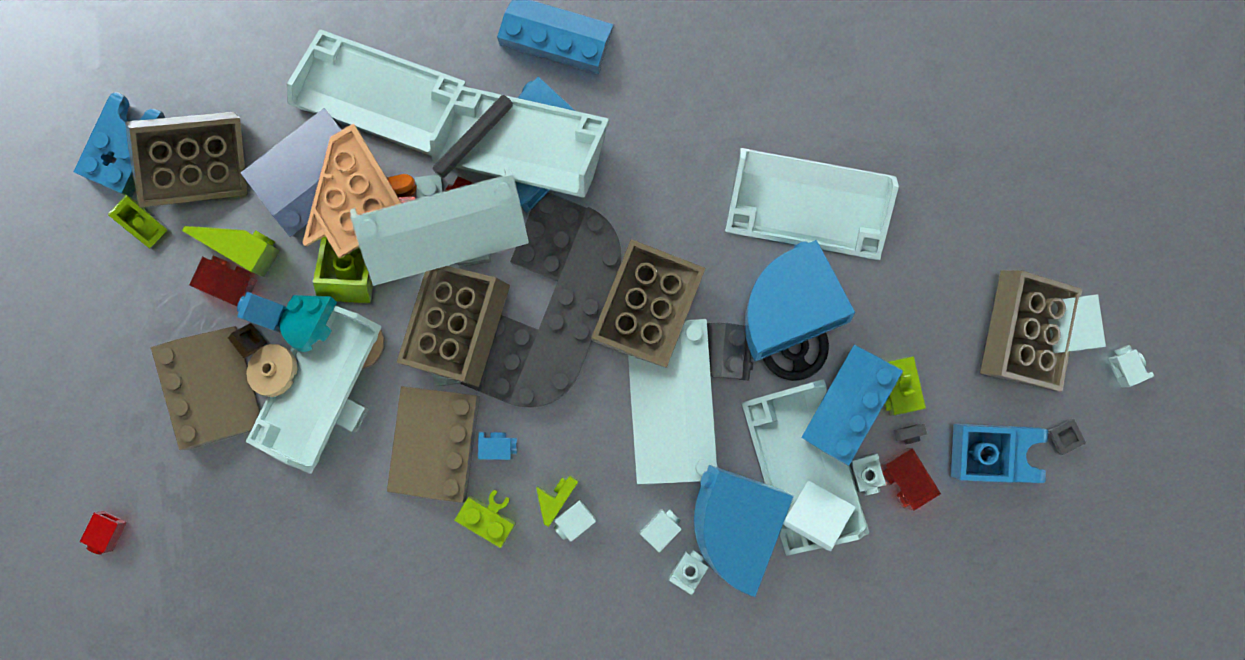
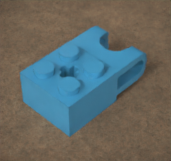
(110, 142)
(1004, 455)

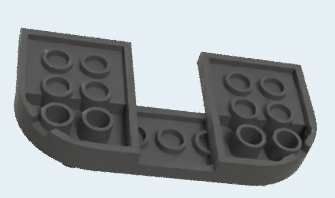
(584, 256)

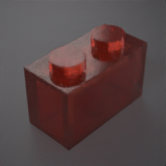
(222, 282)
(910, 479)

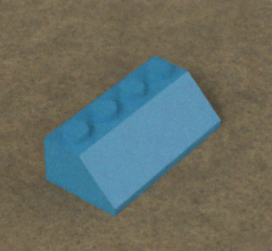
(555, 34)
(851, 404)

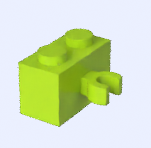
(907, 392)
(486, 519)

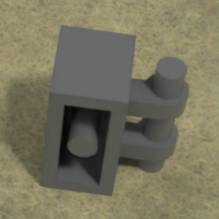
(728, 351)

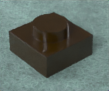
(247, 340)

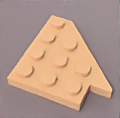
(347, 181)

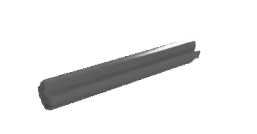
(472, 136)

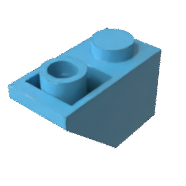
(260, 311)

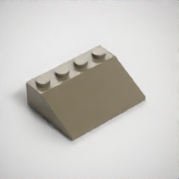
(186, 158)
(648, 304)
(454, 324)
(1019, 330)
(205, 388)
(433, 444)

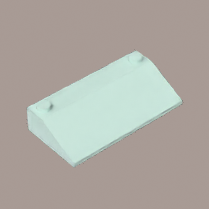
(371, 90)
(535, 140)
(811, 201)
(440, 229)
(674, 411)
(302, 418)
(790, 461)

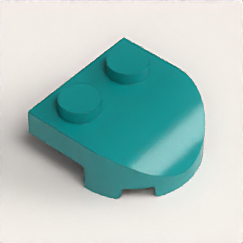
(306, 320)

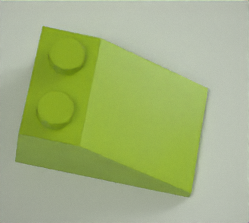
(248, 250)
(342, 278)

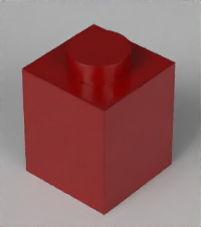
(102, 532)

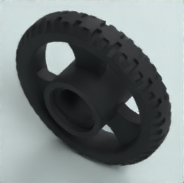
(801, 369)

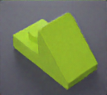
(137, 221)
(551, 505)

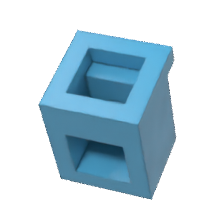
(496, 446)

